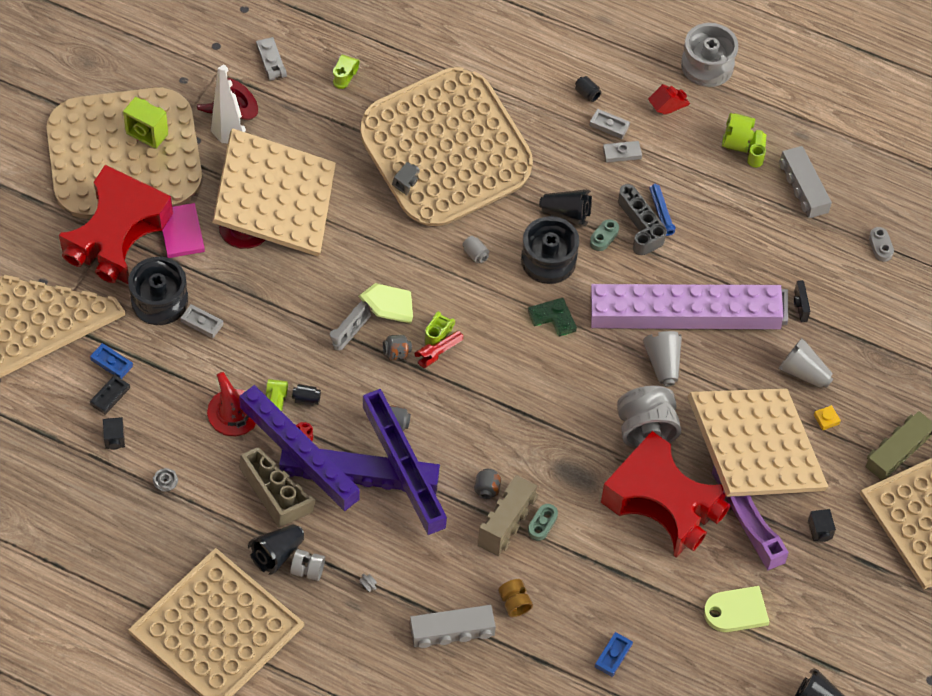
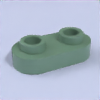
(605, 233)
(542, 523)

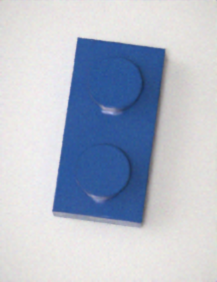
(111, 361)
(613, 654)

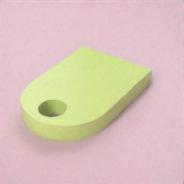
(737, 609)

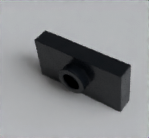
(801, 301)
(109, 394)

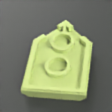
(389, 302)

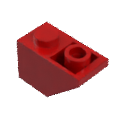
(668, 99)

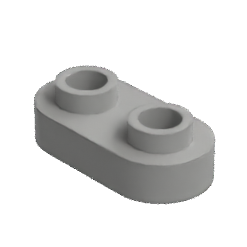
(881, 242)

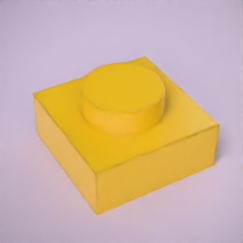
(827, 417)

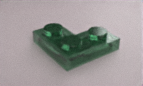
(555, 312)

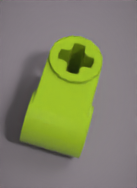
(344, 71)
(439, 327)

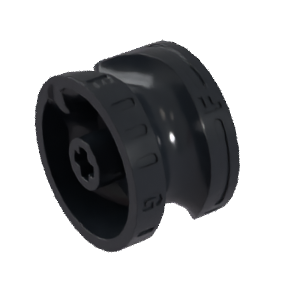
(550, 250)
(158, 290)

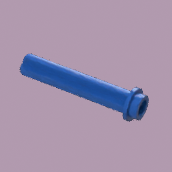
(661, 208)

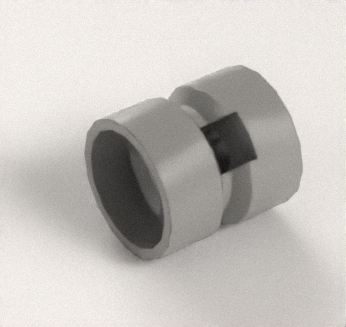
(314, 568)

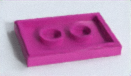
(183, 232)

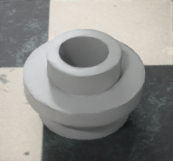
(368, 582)

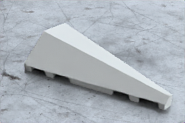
(225, 109)

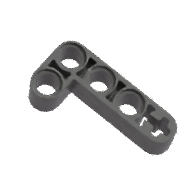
(630, 202)

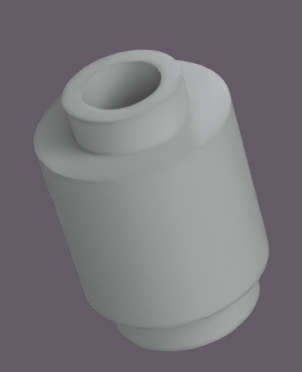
(476, 249)

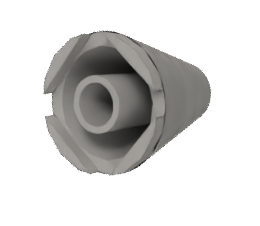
(664, 355)
(806, 365)

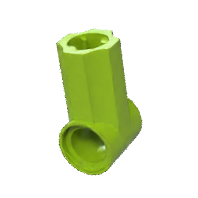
(757, 149)
(277, 391)

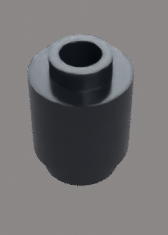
(588, 88)
(306, 395)

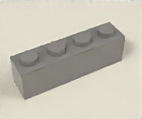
(805, 182)
(452, 626)

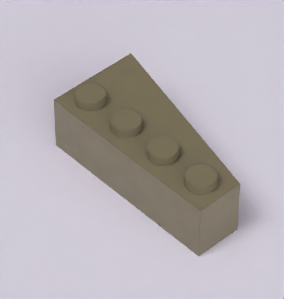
(275, 489)
(507, 514)

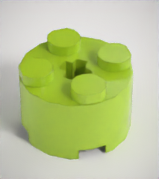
(738, 132)

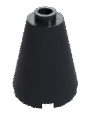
(568, 205)
(275, 547)
(817, 686)

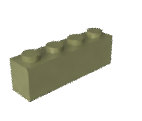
(899, 446)

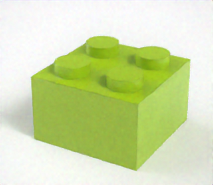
(145, 122)

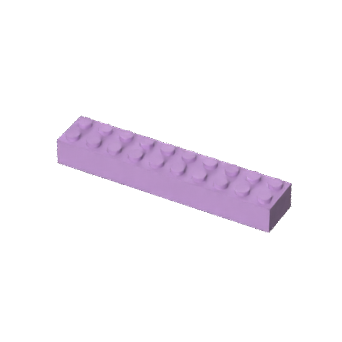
(686, 306)

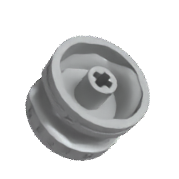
(709, 54)
(647, 411)

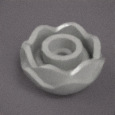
(165, 474)

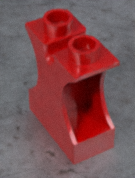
(123, 215)
(656, 488)

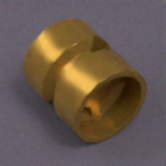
(516, 600)

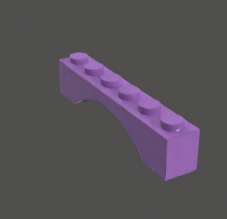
(763, 538)

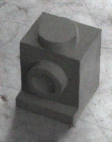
(406, 178)

